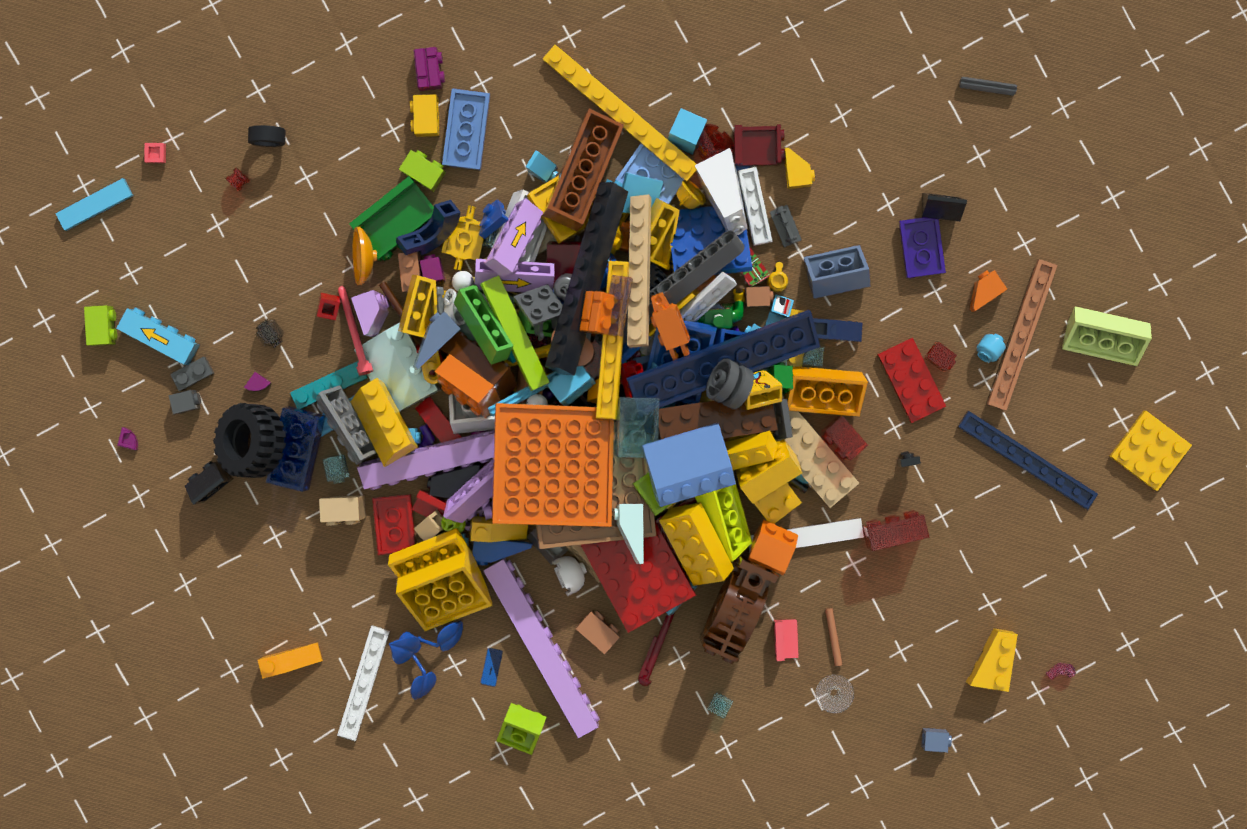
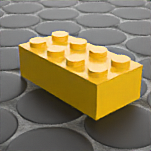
(696, 544)

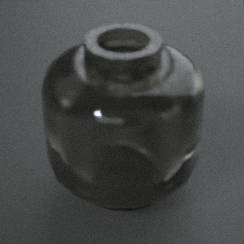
(269, 333)

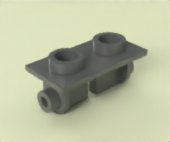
(785, 225)

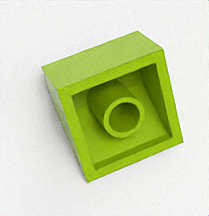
(521, 728)

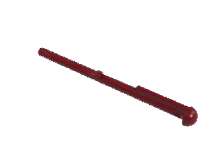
(654, 651)

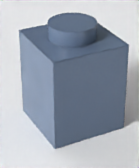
(936, 740)

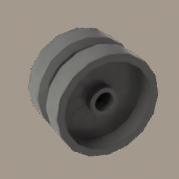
(730, 383)

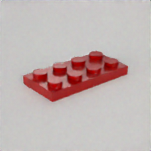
(911, 380)

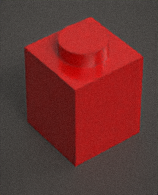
(328, 306)

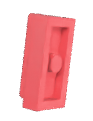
(785, 639)

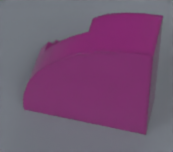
(257, 383)
(128, 439)

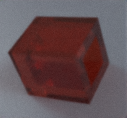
(941, 356)

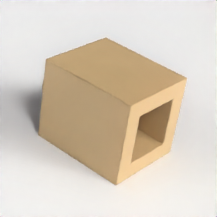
(430, 526)

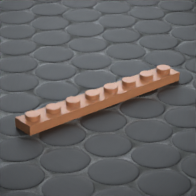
(1022, 334)

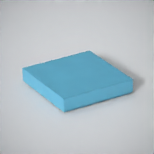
(640, 185)

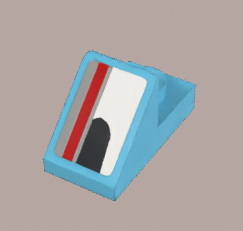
(780, 309)

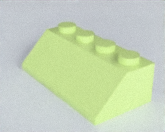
(1106, 336)

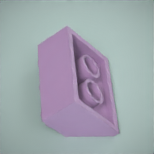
(371, 311)

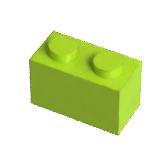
(421, 170)
(100, 325)

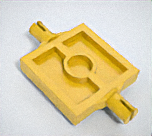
(465, 240)

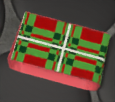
(758, 271)

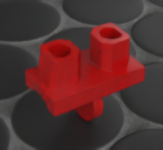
(627, 370)

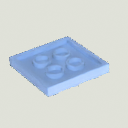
(648, 165)

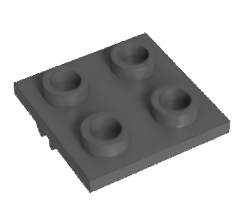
(540, 306)

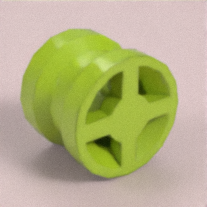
(449, 525)

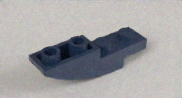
(838, 330)

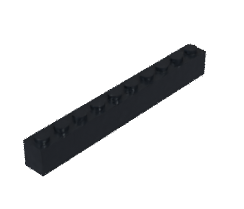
(586, 276)

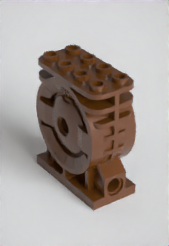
(737, 609)

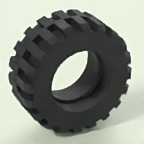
(265, 445)

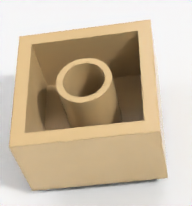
(342, 508)

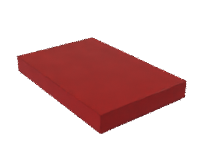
(393, 523)

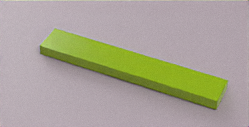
(510, 322)

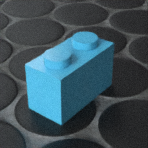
(569, 387)

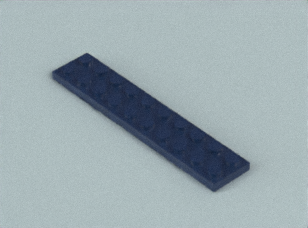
(752, 350)

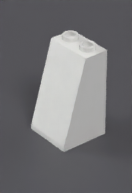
(722, 187)

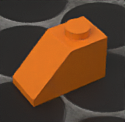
(986, 289)

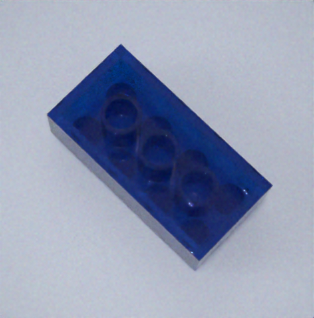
(302, 443)

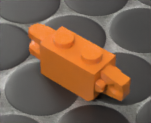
(670, 325)

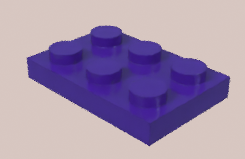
(922, 247)

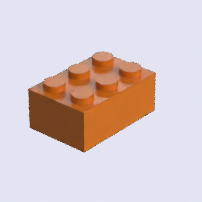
(466, 386)

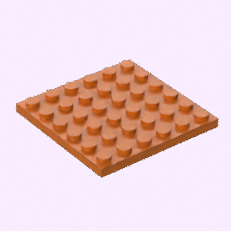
(552, 466)

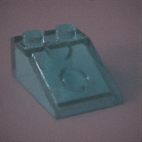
(635, 425)

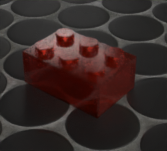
(895, 530)

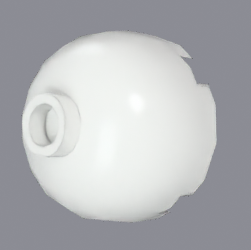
(570, 573)

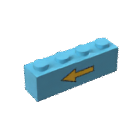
(158, 336)

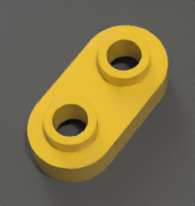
(431, 364)

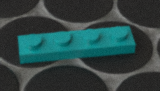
(344, 377)

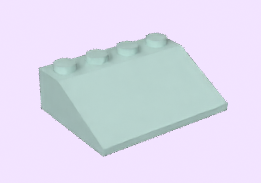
(392, 361)

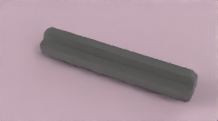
(988, 86)

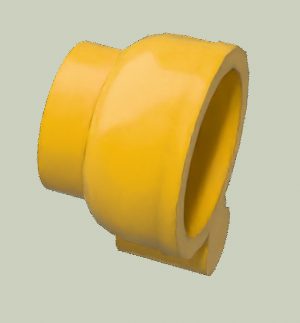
(777, 280)

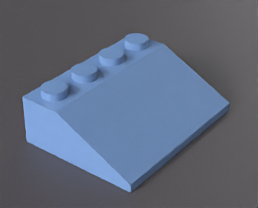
(688, 465)

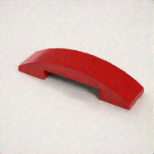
(436, 420)

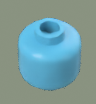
(990, 348)

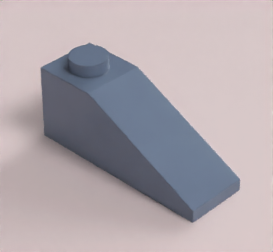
(436, 335)

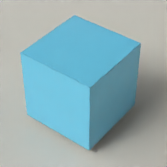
(686, 131)

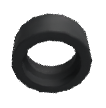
(266, 135)

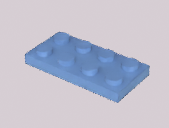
(466, 129)

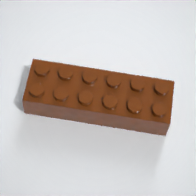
(583, 170)

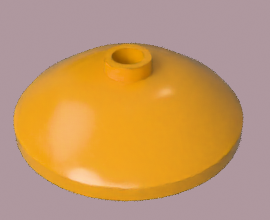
(362, 255)

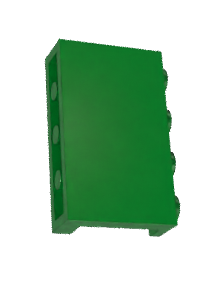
(395, 214)

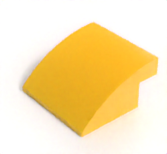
(439, 580)

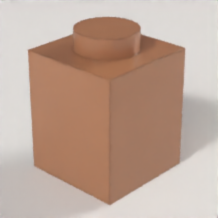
(758, 296)

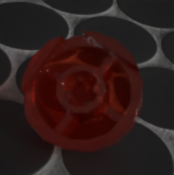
(713, 142)

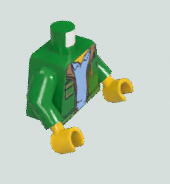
(725, 314)

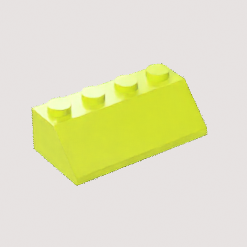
(728, 519)

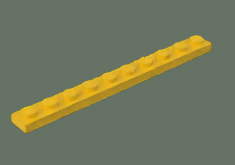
(620, 112)

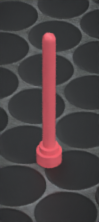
(364, 366)

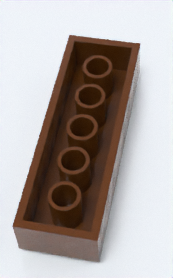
(732, 422)

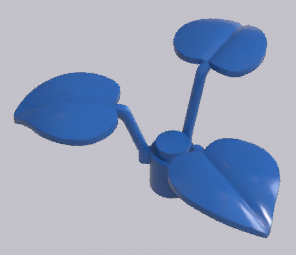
(409, 644)

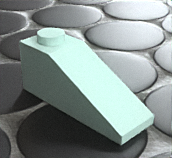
(630, 523)

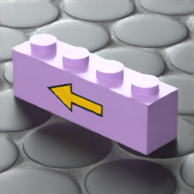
(514, 238)
(526, 277)

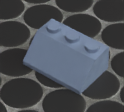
(837, 271)

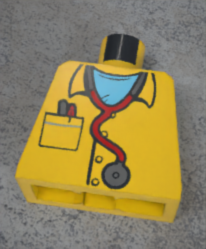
(765, 391)

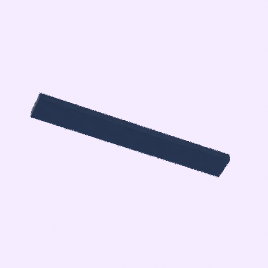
(1027, 460)

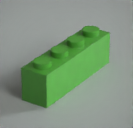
(483, 324)

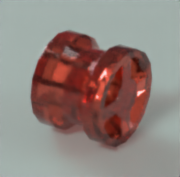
(237, 179)

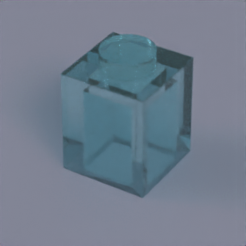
(336, 469)

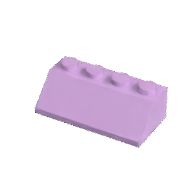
(471, 496)

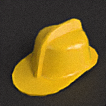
(690, 195)

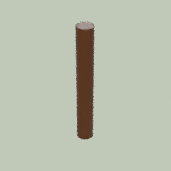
(392, 299)

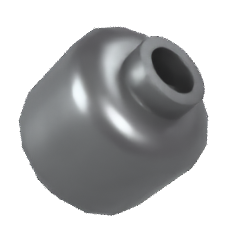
(561, 286)

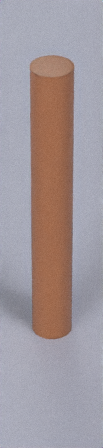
(833, 637)

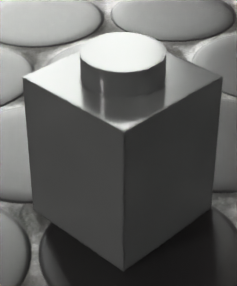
(185, 401)

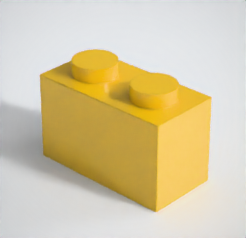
(425, 115)

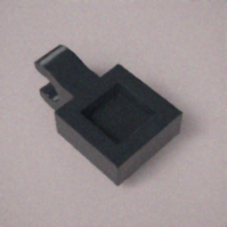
(908, 459)

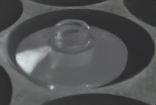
(835, 703)

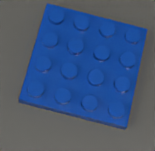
(696, 231)

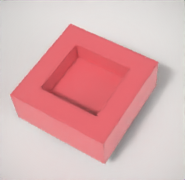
(155, 153)

